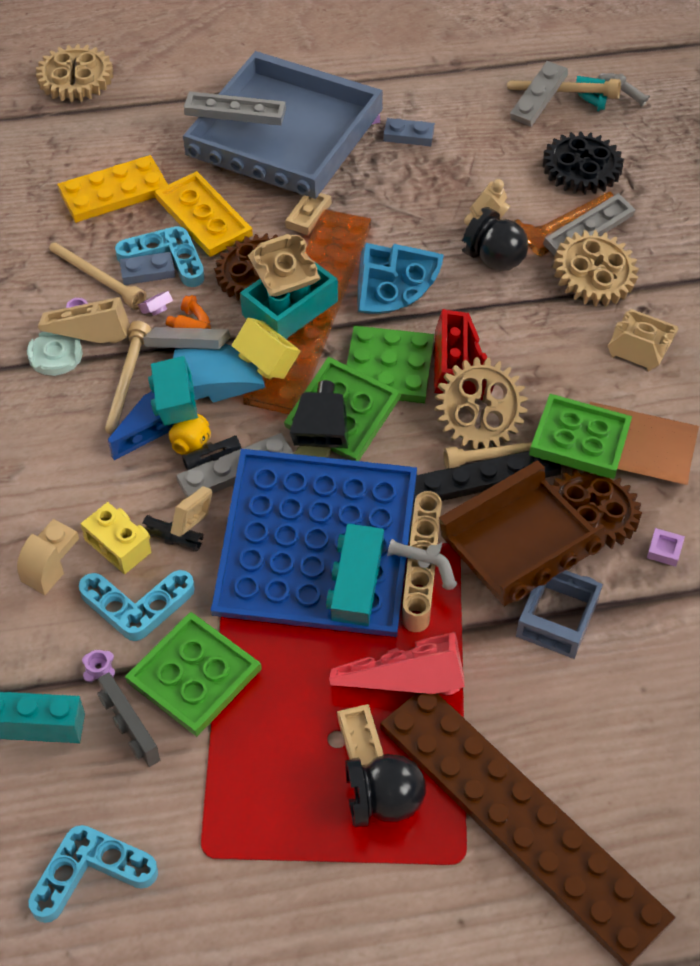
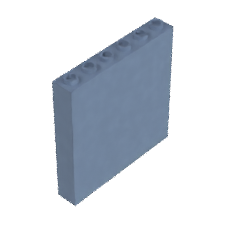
(317, 134)

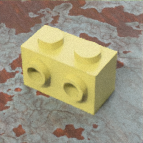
(265, 349)
(116, 537)

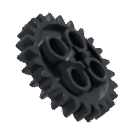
(582, 163)

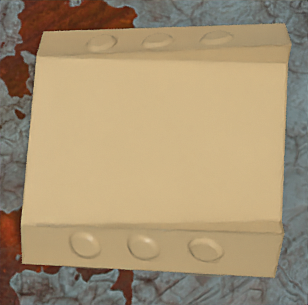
(284, 264)
(642, 339)

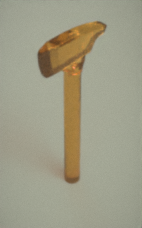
(537, 234)

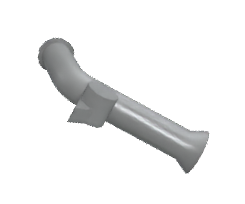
(626, 87)
(425, 558)

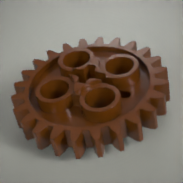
(235, 269)
(602, 502)

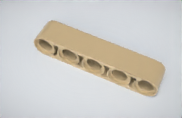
(421, 597)

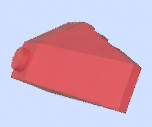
(428, 669)

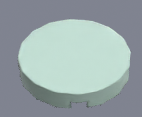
(54, 353)

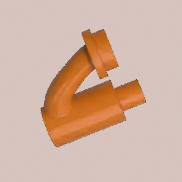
(189, 306)

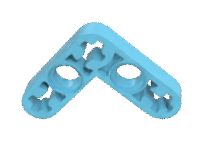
(167, 243)
(133, 611)
(92, 857)

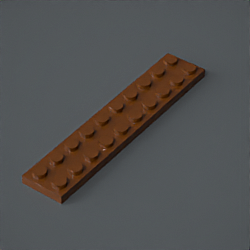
(529, 826)

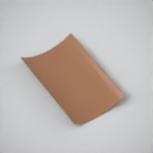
(657, 446)

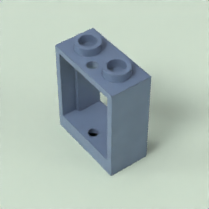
(550, 634)

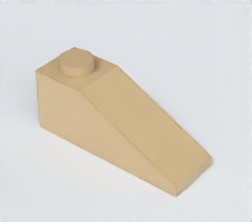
(91, 322)

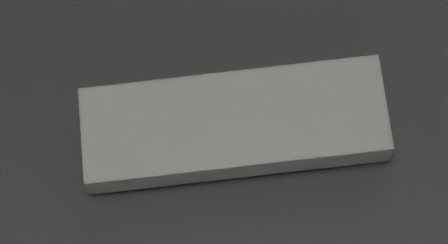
(186, 338)

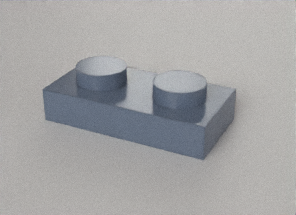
(409, 132)
(147, 268)

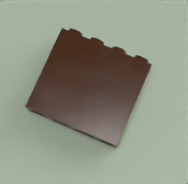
(519, 534)

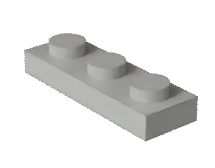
(539, 93)

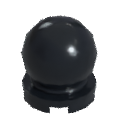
(497, 241)
(386, 788)

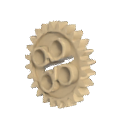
(91, 73)
(595, 268)
(506, 408)

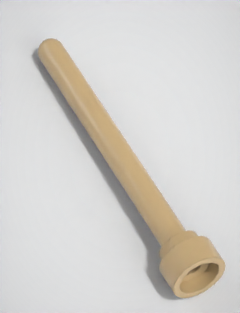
(609, 88)
(131, 295)
(135, 333)
(456, 457)

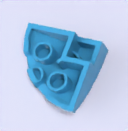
(394, 276)
(220, 373)

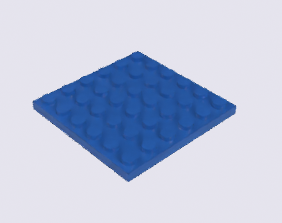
(287, 535)

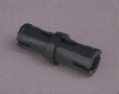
(194, 458)
(163, 531)

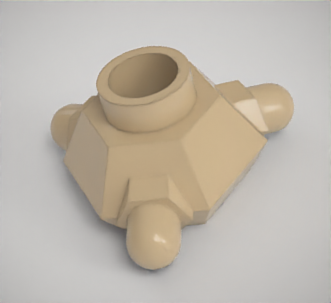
(493, 197)

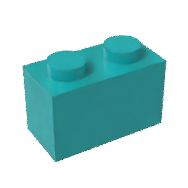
(173, 391)

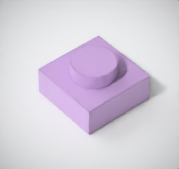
(156, 303)
(665, 547)

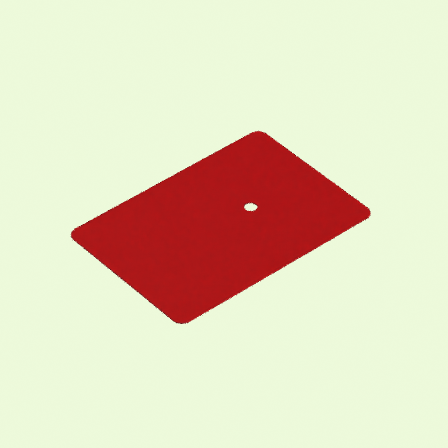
(276, 779)

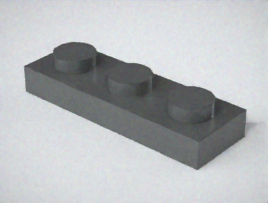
(127, 720)

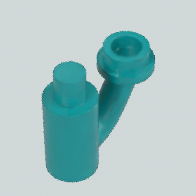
(600, 101)

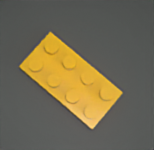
(112, 188)
(203, 213)

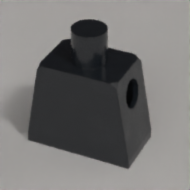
(321, 419)

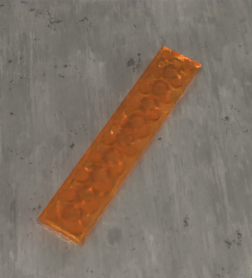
(336, 248)

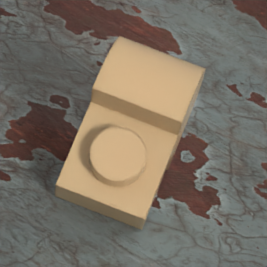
(41, 555)

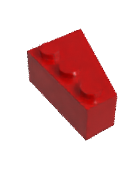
(455, 342)

